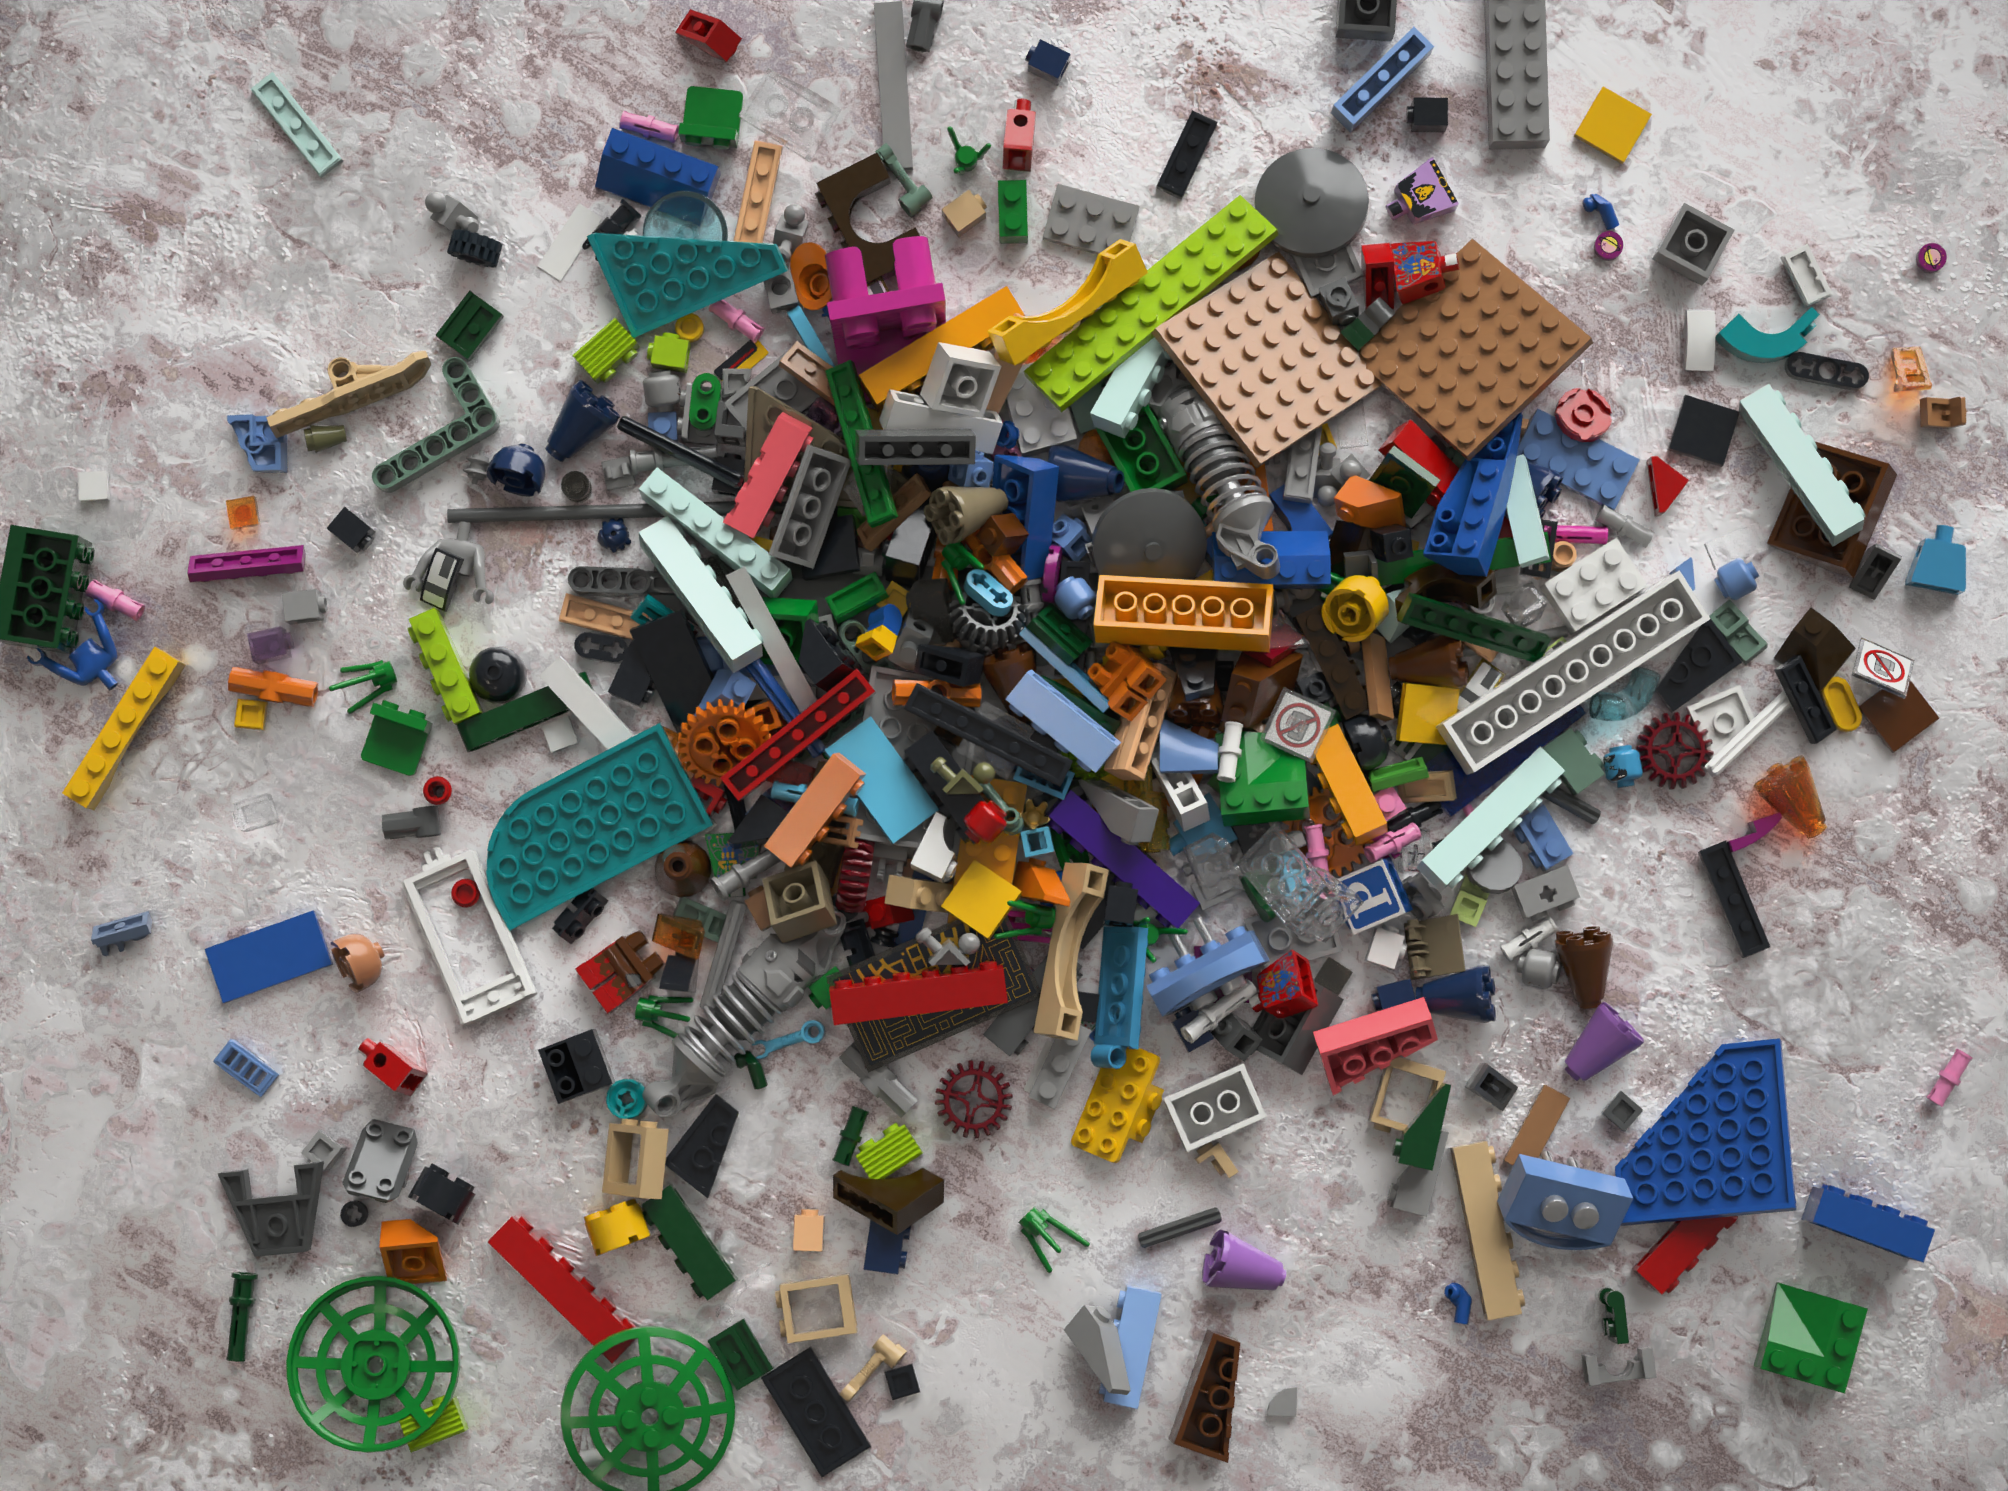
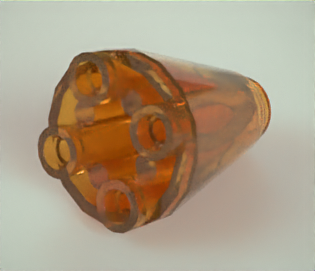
(1794, 794)

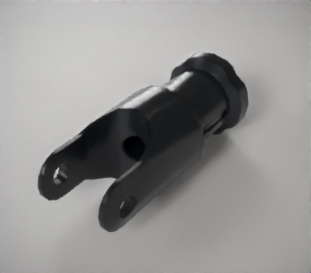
(616, 223)

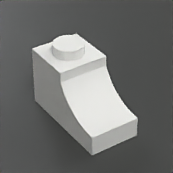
(932, 855)

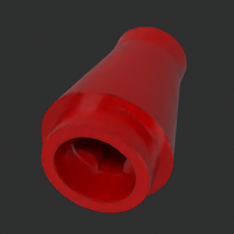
(430, 790)

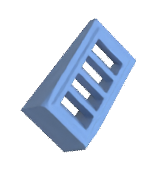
(225, 1053)

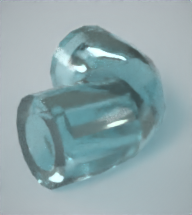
(1627, 702)

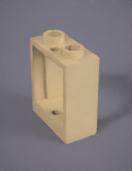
(1410, 1067)
(650, 1163)
(846, 1301)

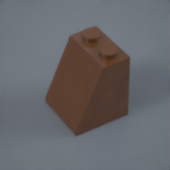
(1257, 687)

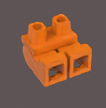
(1126, 678)

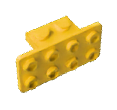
(1119, 1106)

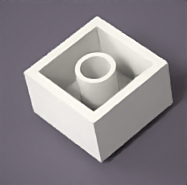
(960, 380)

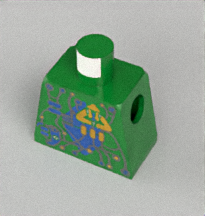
(724, 856)

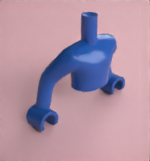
(89, 658)

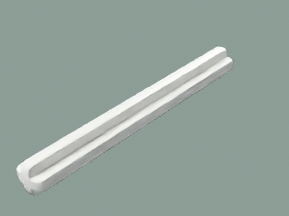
(1748, 735)

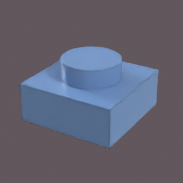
(664, 423)

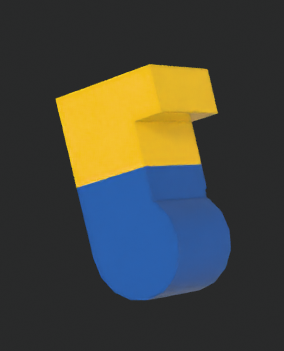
(881, 633)

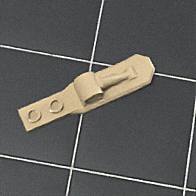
(357, 389)

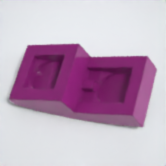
(1758, 829)

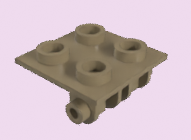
(1434, 946)

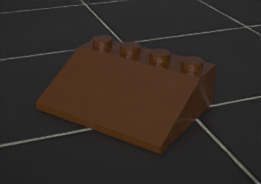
(1800, 536)

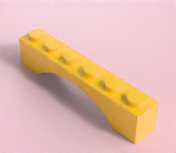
(1113, 271)
(101, 761)

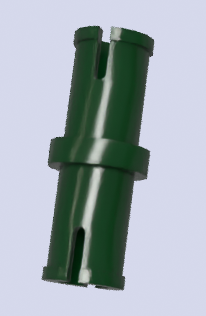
(850, 1136)

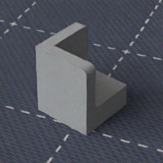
(323, 1149)

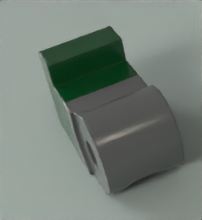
(1368, 323)

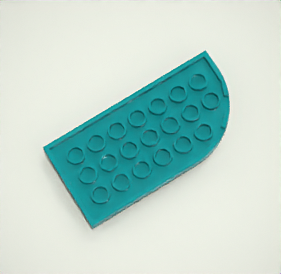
(591, 825)

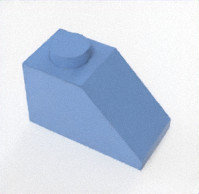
(728, 686)

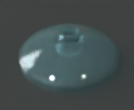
(682, 210)

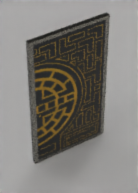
(897, 1037)

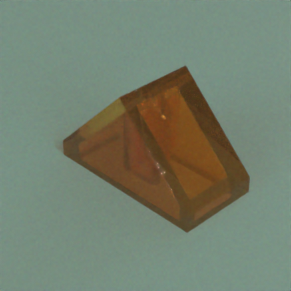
(679, 934)

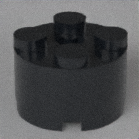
(442, 1194)

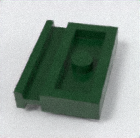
(469, 325)
(1059, 634)
(740, 1354)

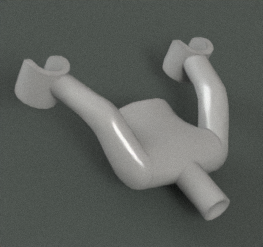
(473, 558)

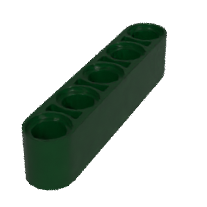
(513, 717)

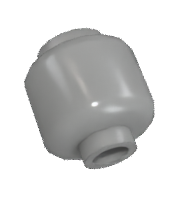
(662, 390)
(1539, 968)

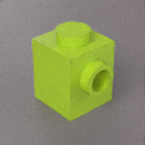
(669, 353)

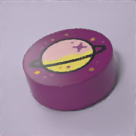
(1608, 245)
(1931, 257)

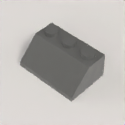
(1292, 1038)

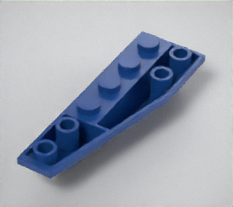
(1475, 506)

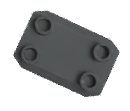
(381, 1161)

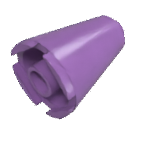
(1601, 1043)
(1240, 1265)

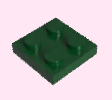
(1406, 477)

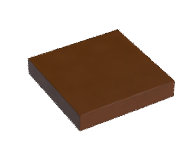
(1898, 718)

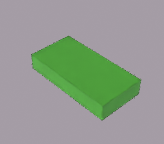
(1397, 774)

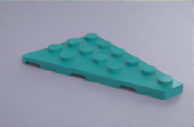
(672, 277)

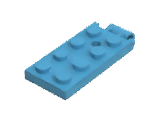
(1120, 995)

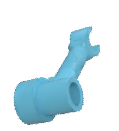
(794, 1038)

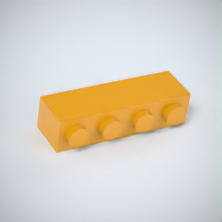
(1348, 789)

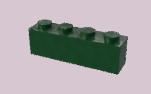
(689, 1242)

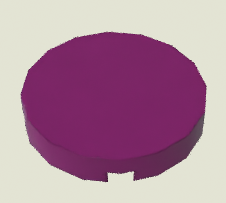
(1052, 572)

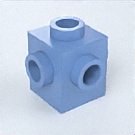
(972, 474)
(1071, 536)

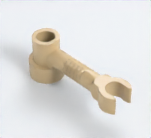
(886, 1352)

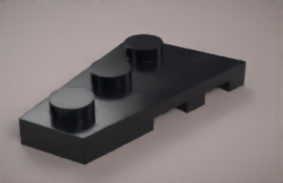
(1697, 667)
(1195, 670)
(703, 1146)

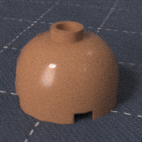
(358, 960)

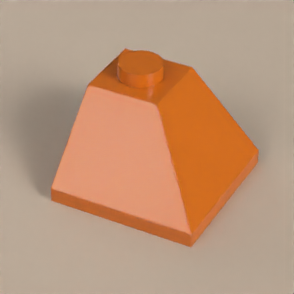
(1369, 504)
(411, 1252)

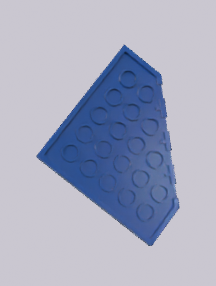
(1717, 1144)

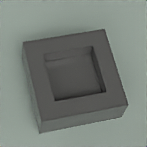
(1622, 1111)

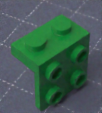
(711, 117)
(396, 738)

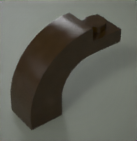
(1444, 584)

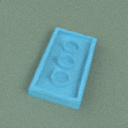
(890, 788)

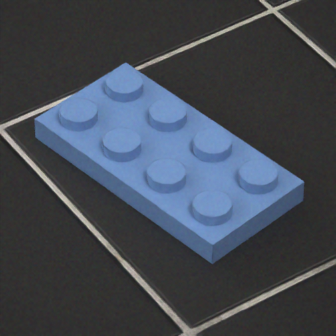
(1587, 468)

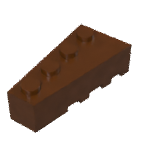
(1209, 1399)

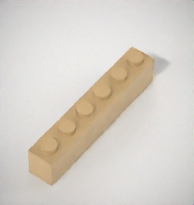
(1486, 1230)

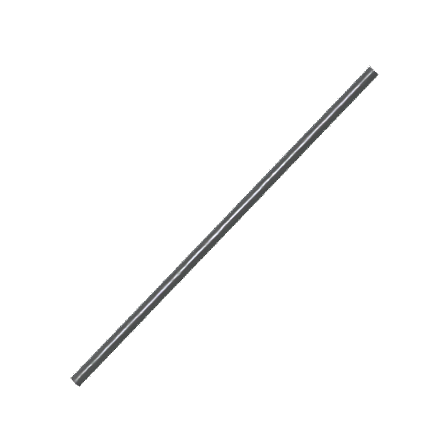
(578, 512)

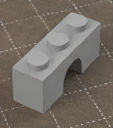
(1058, 1069)

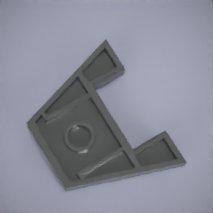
(279, 1221)

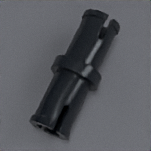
(1415, 815)

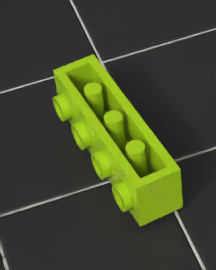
(446, 666)

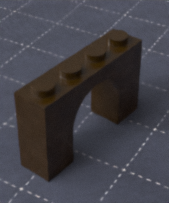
(840, 195)

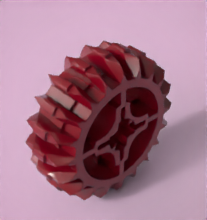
(1674, 738)
(855, 876)
(996, 1104)

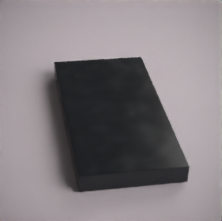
(674, 664)
(816, 1411)

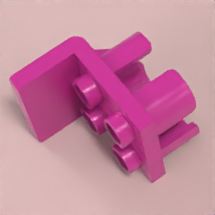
(881, 324)

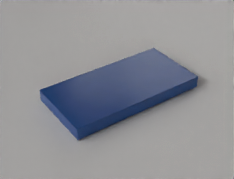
(268, 956)

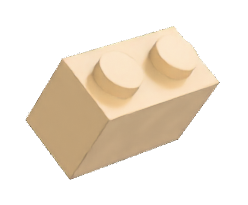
(917, 893)

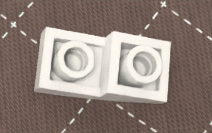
(1700, 340)

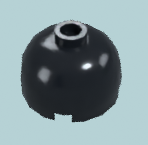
(497, 674)
(1367, 740)

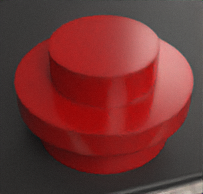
(465, 893)

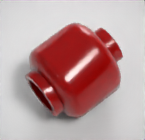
(985, 822)

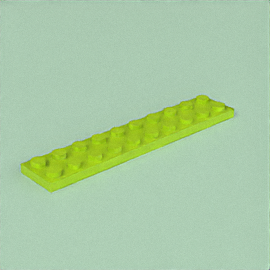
(1166, 290)

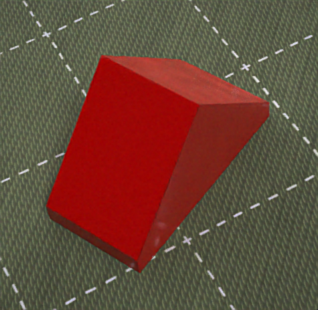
(1664, 484)

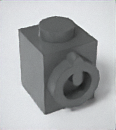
(1339, 302)
(1237, 1036)

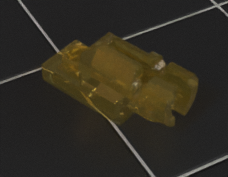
(1144, 791)

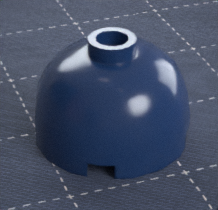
(518, 470)

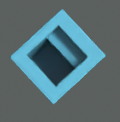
(1037, 841)

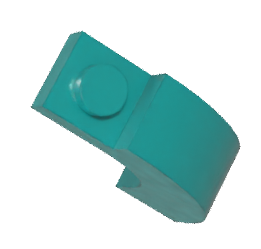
(1758, 347)

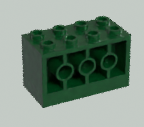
(24, 585)

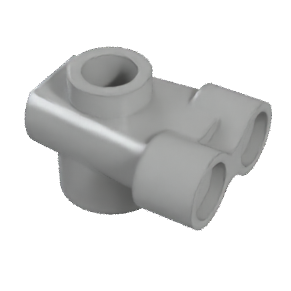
(1424, 898)

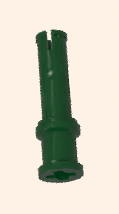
(241, 1300)

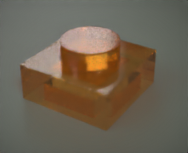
(243, 512)

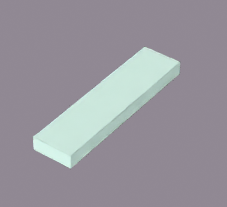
(296, 124)
(1525, 517)

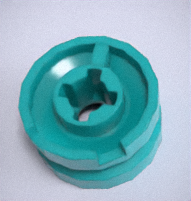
(615, 1102)

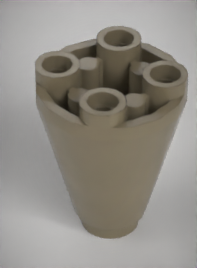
(962, 510)

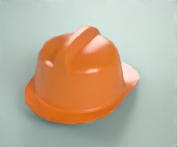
(810, 276)

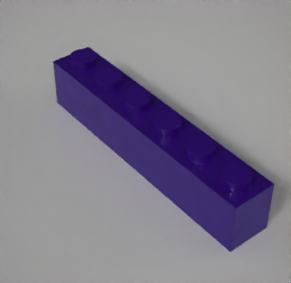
(1123, 860)

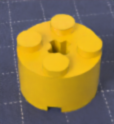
(1355, 608)
(616, 1227)

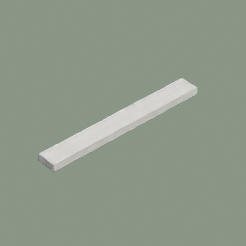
(591, 710)

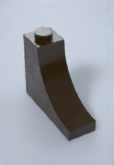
(893, 1201)

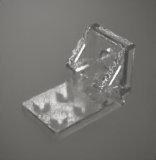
(1300, 894)

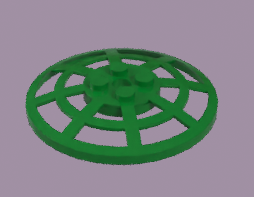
(356, 1360)
(642, 1396)

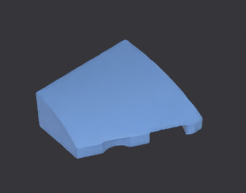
(258, 441)
(1186, 751)

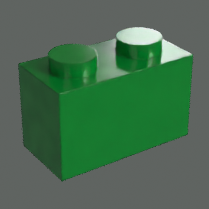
(1012, 211)

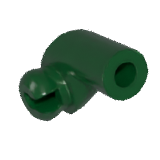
(754, 1067)

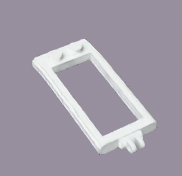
(490, 997)

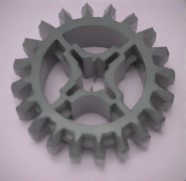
(982, 627)

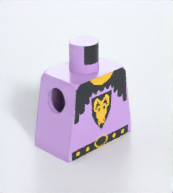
(1423, 195)

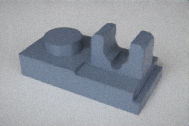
(121, 930)

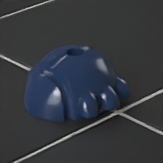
(614, 542)

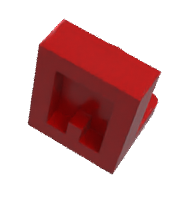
(709, 790)

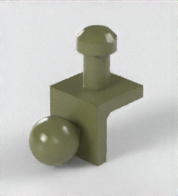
(963, 782)

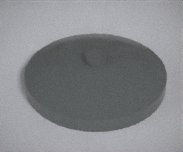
(1313, 202)
(1149, 537)

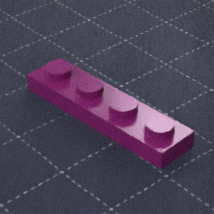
(246, 563)

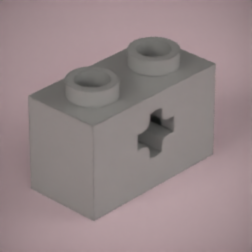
(1558, 881)

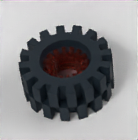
(474, 248)

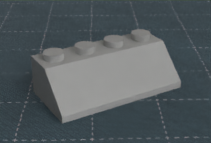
(810, 506)

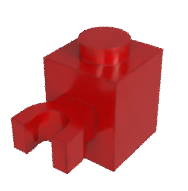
(885, 914)

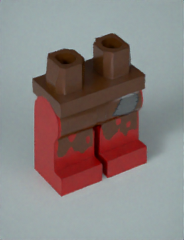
(627, 964)

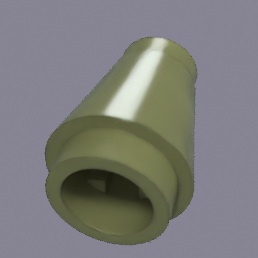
(324, 436)

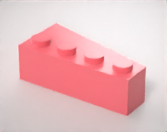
(769, 475)
(1373, 1041)

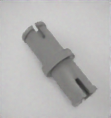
(1624, 526)

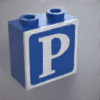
(1381, 892)

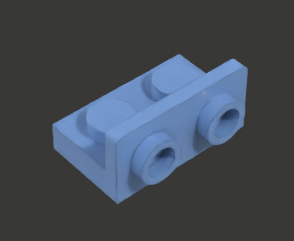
(1542, 839)

